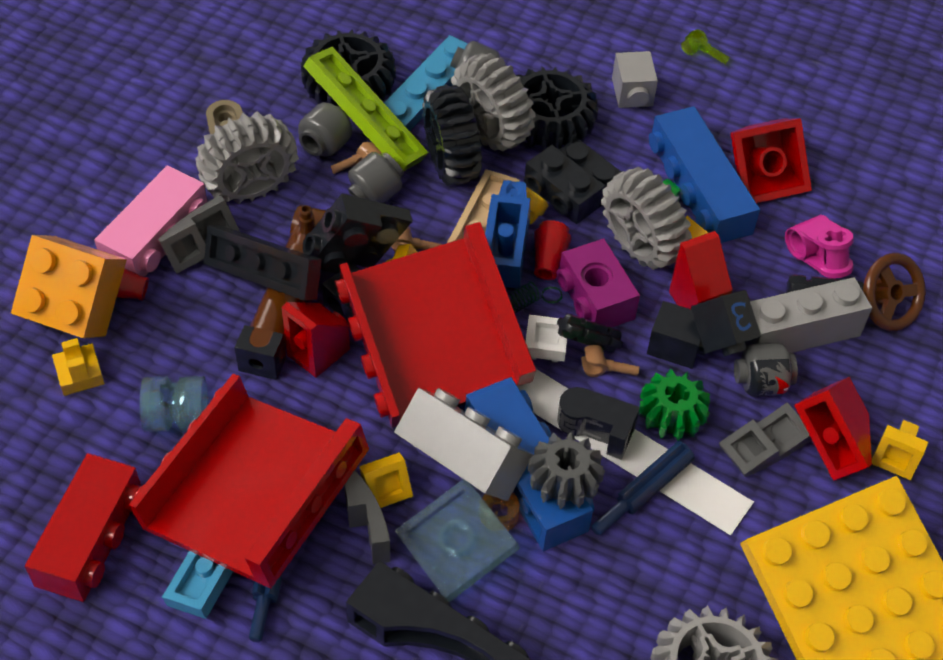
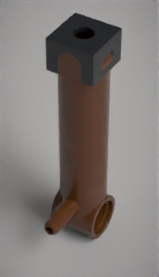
(262, 344)

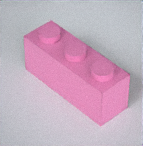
(152, 213)

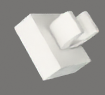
(544, 340)

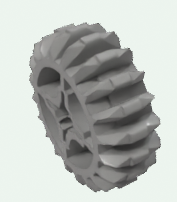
(497, 101)
(246, 157)
(645, 217)
(708, 635)

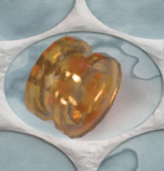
(512, 505)

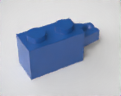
(508, 230)

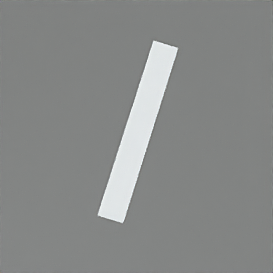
(690, 488)

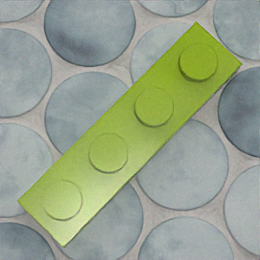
(365, 108)

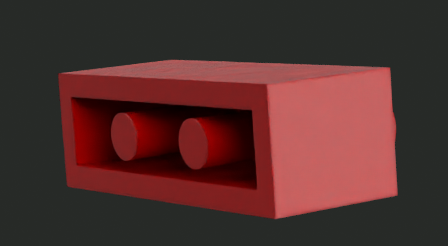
(84, 528)

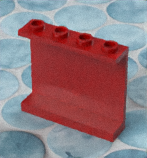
(435, 323)
(248, 483)

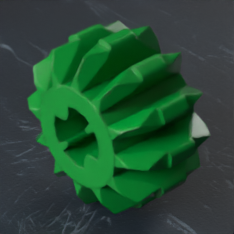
(674, 404)

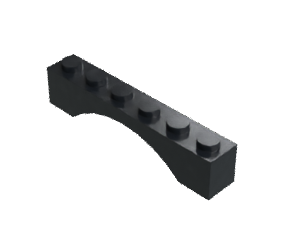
(401, 614)

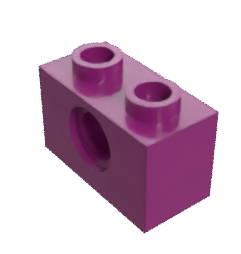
(598, 284)

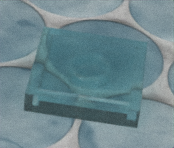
(457, 540)

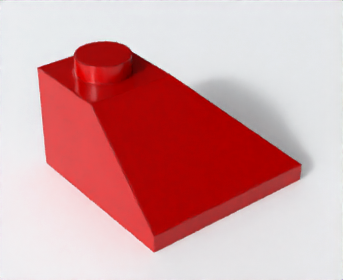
(772, 159)

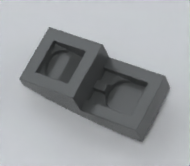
(186, 239)
(766, 442)
(365, 511)

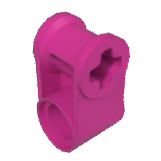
(821, 246)

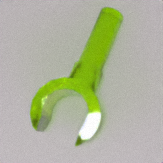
(698, 41)

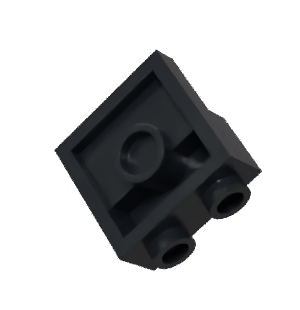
(570, 178)
(355, 232)

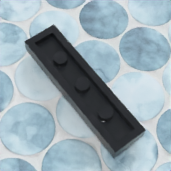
(263, 262)

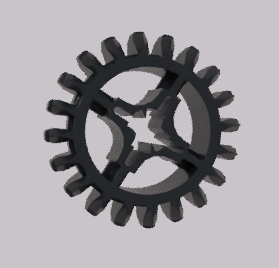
(364, 54)
(562, 107)
(452, 135)

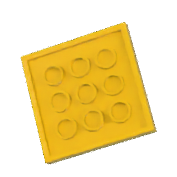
(854, 579)

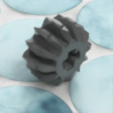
(566, 470)

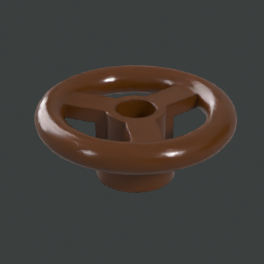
(886, 292)

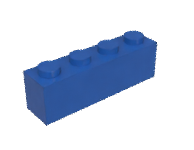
(703, 174)
(514, 411)

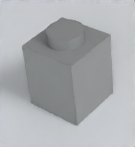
(634, 79)

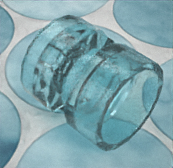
(171, 403)

